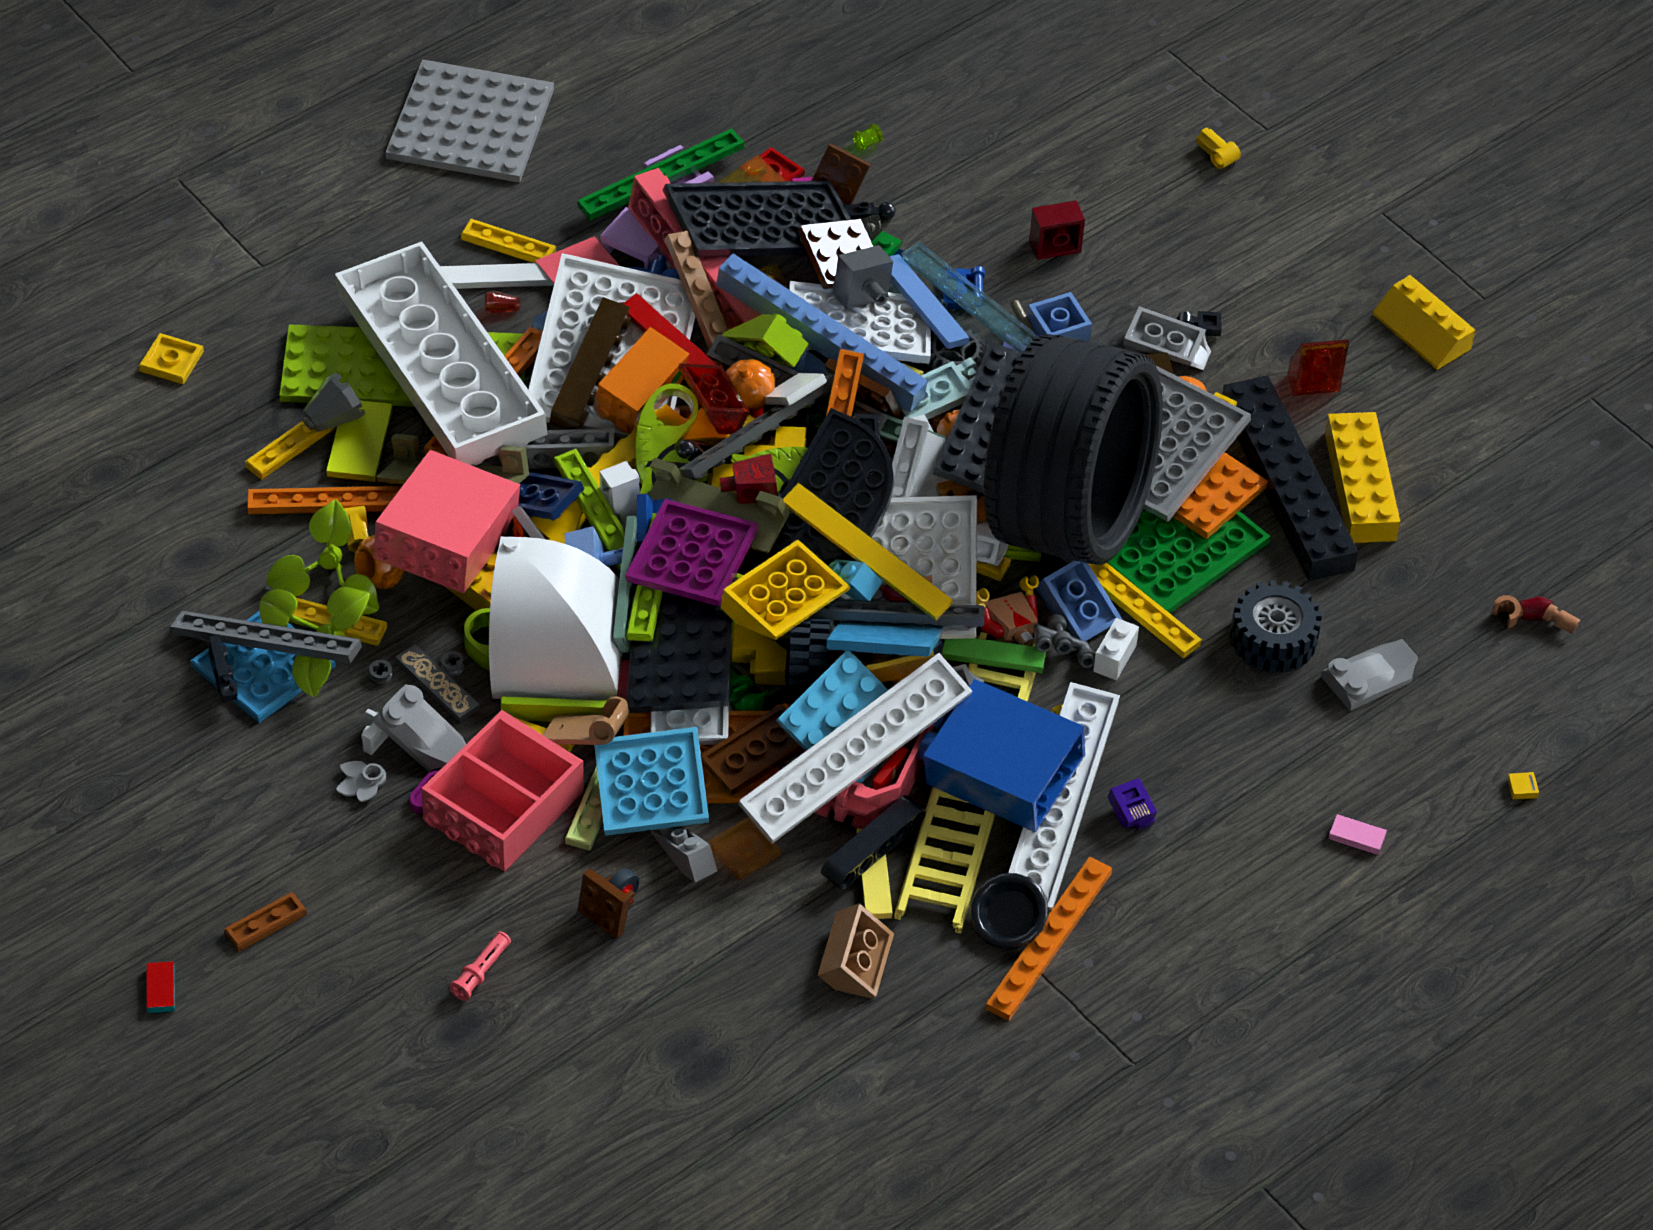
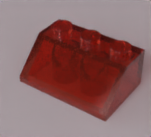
(716, 396)

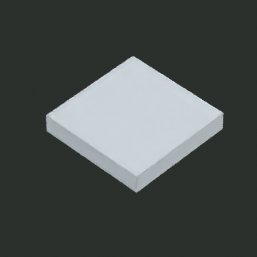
(795, 388)

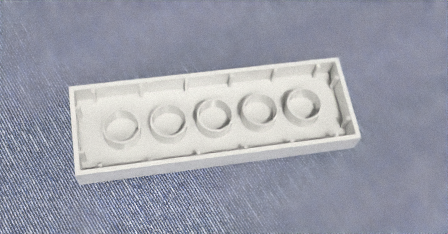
(441, 355)

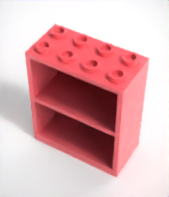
(446, 521)
(502, 790)

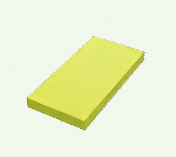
(360, 444)

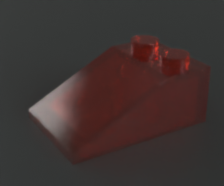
(1318, 367)

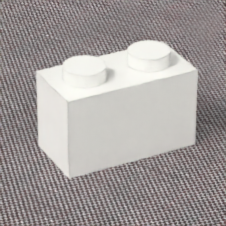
(1116, 649)

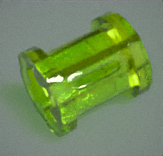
(867, 137)

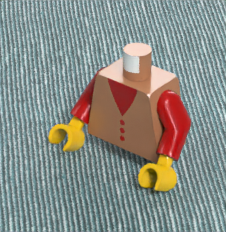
(1012, 616)

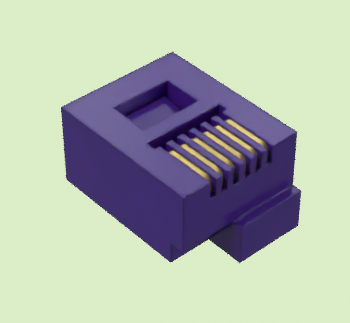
(1132, 805)

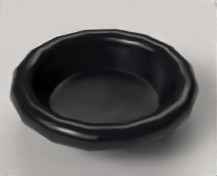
(1009, 911)

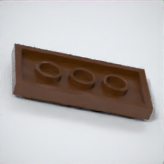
(750, 752)

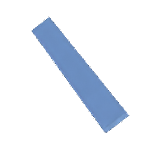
(926, 304)

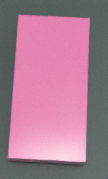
(1357, 834)

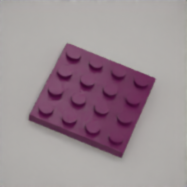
(691, 552)

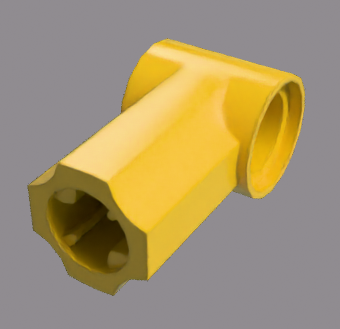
(1220, 152)
(359, 526)

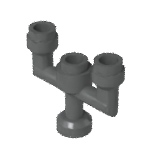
(1061, 640)

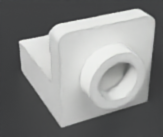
(372, 734)

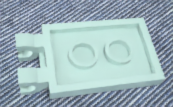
(945, 389)

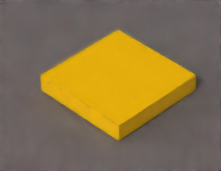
(171, 358)

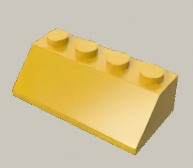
(1424, 322)

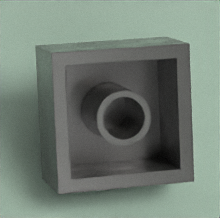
(863, 277)

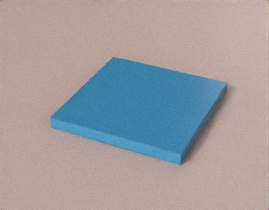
(885, 638)
(261, 676)

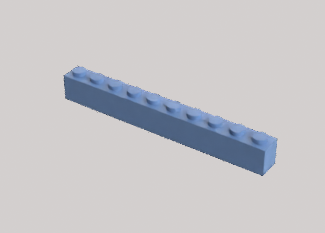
(819, 329)

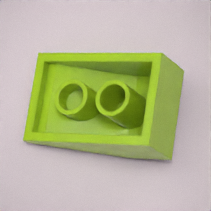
(771, 338)

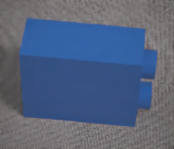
(1003, 755)

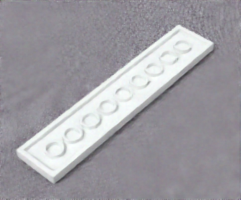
(855, 748)
(1047, 852)

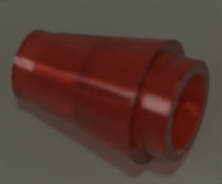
(500, 302)

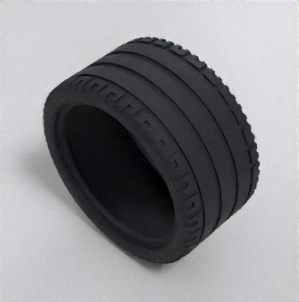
(1073, 448)

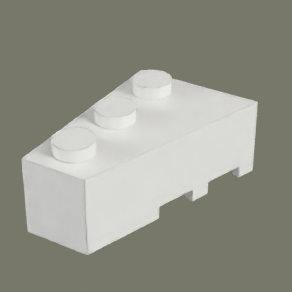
(621, 489)

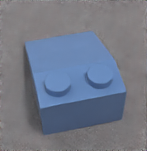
(1079, 598)

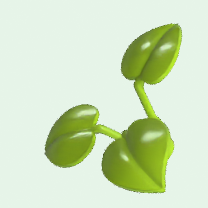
(330, 526)
(344, 606)

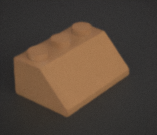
(856, 952)

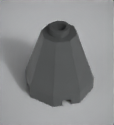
(332, 405)

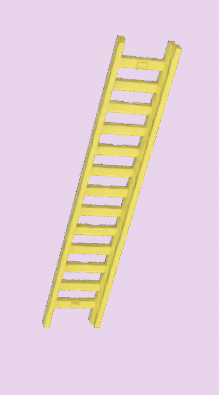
(978, 841)

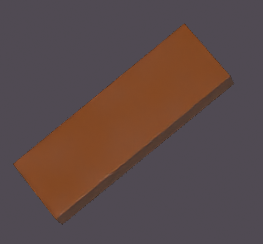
(265, 921)

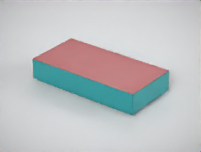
(160, 987)

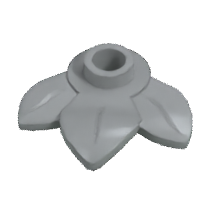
(360, 781)

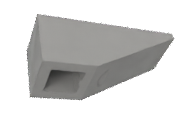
(687, 851)

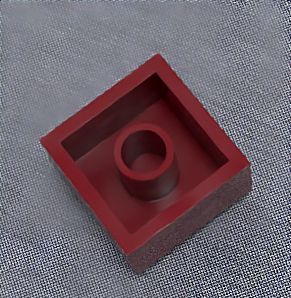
(1056, 230)

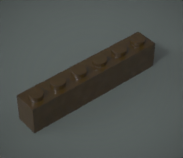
(589, 365)

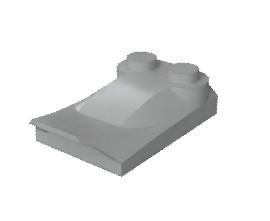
(1158, 333)
(1371, 673)
(419, 729)

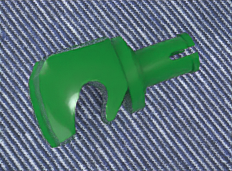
(744, 700)

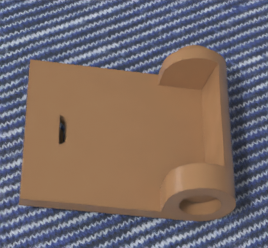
(589, 728)

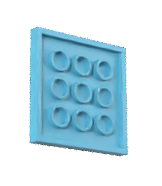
(831, 702)
(651, 781)

